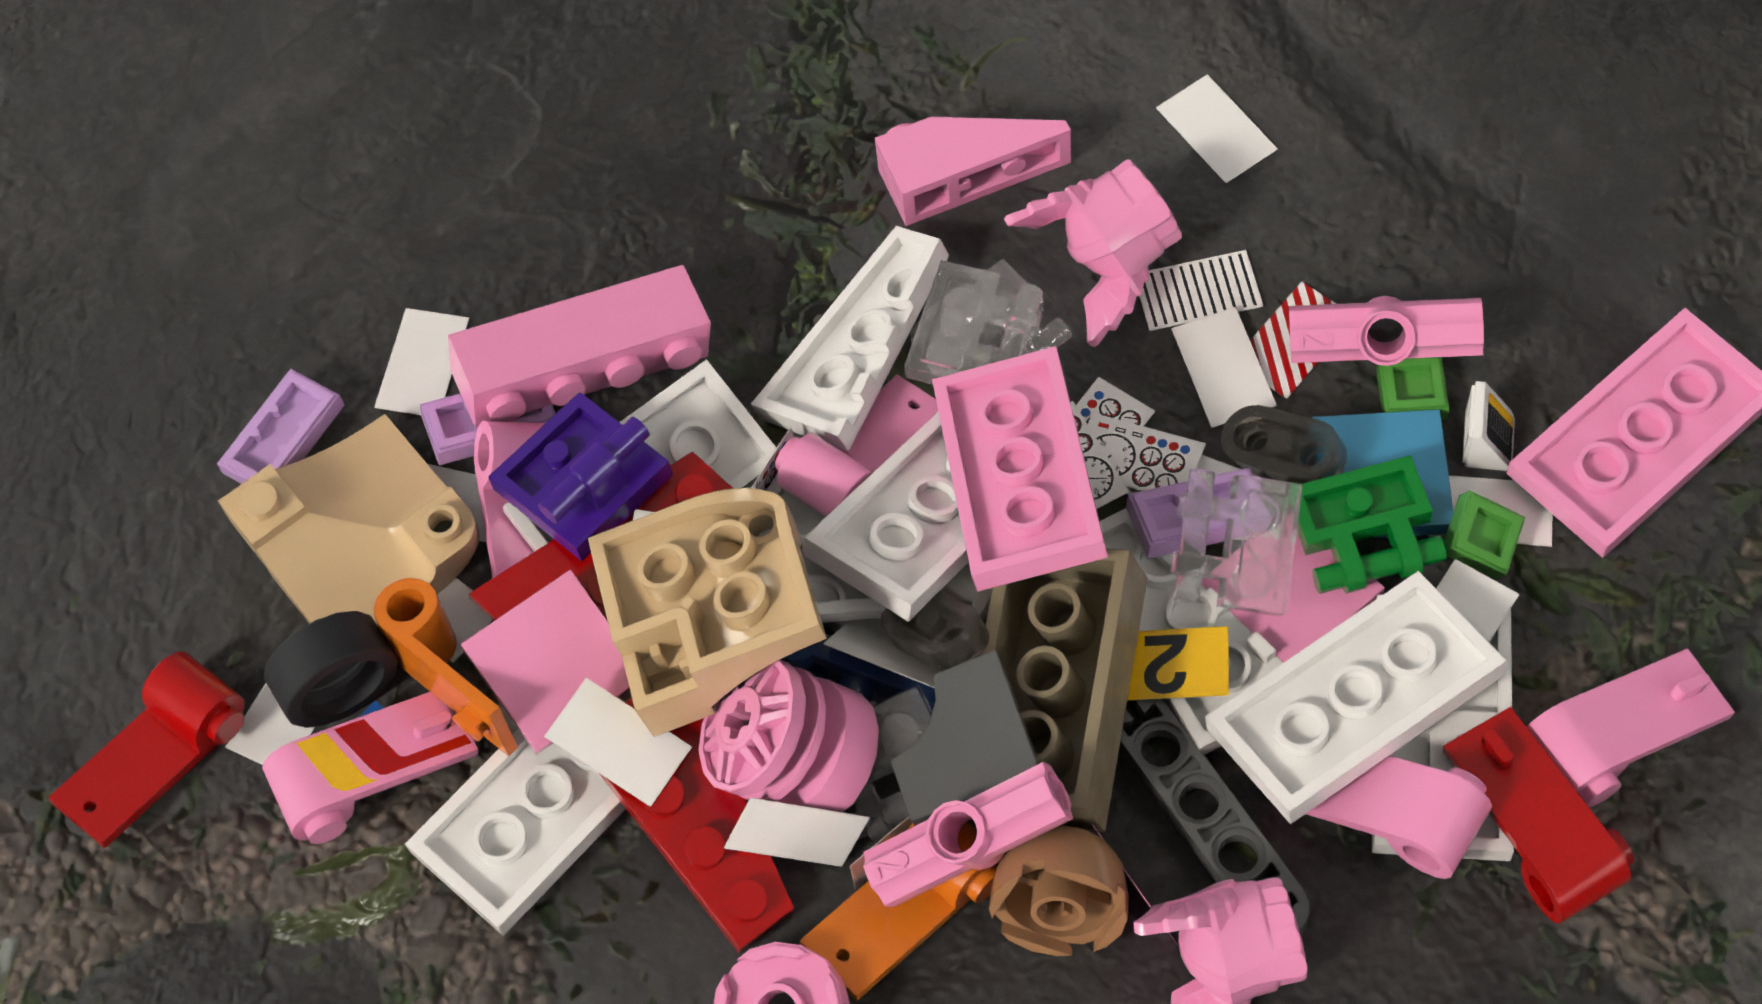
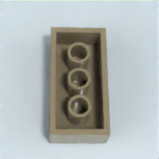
(1070, 665)

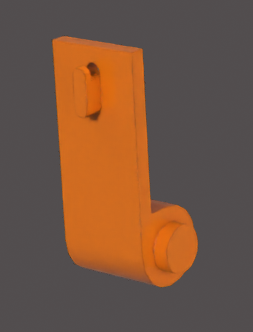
(423, 645)
(877, 938)

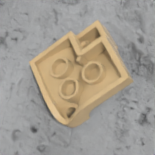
(353, 522)
(704, 600)

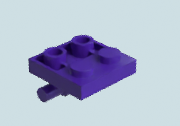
(581, 474)

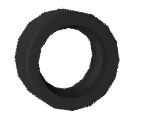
(330, 669)

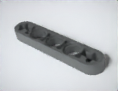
(1192, 772)

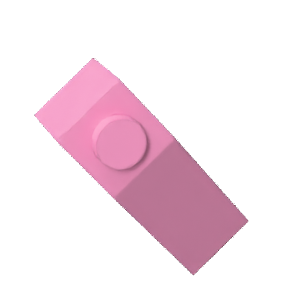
(961, 159)

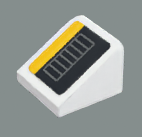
(1487, 430)

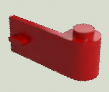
(182, 722)
(1562, 843)

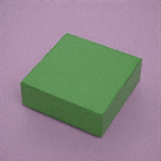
(1413, 386)
(1483, 534)

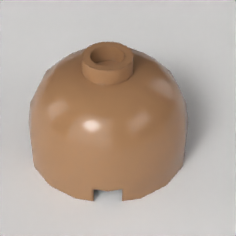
(1060, 892)

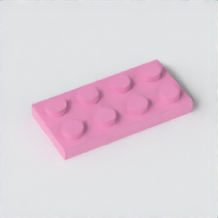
(1641, 432)
(1018, 469)

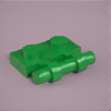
(1360, 507)

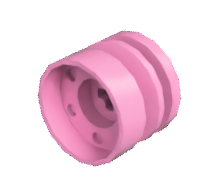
(790, 740)

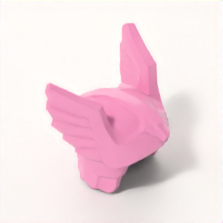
(1114, 230)
(1233, 940)

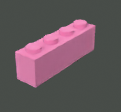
(579, 346)

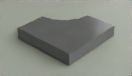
(970, 742)

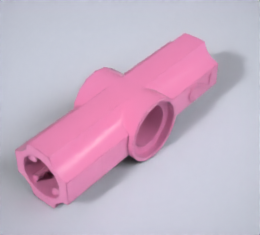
(1428, 331)
(1003, 819)

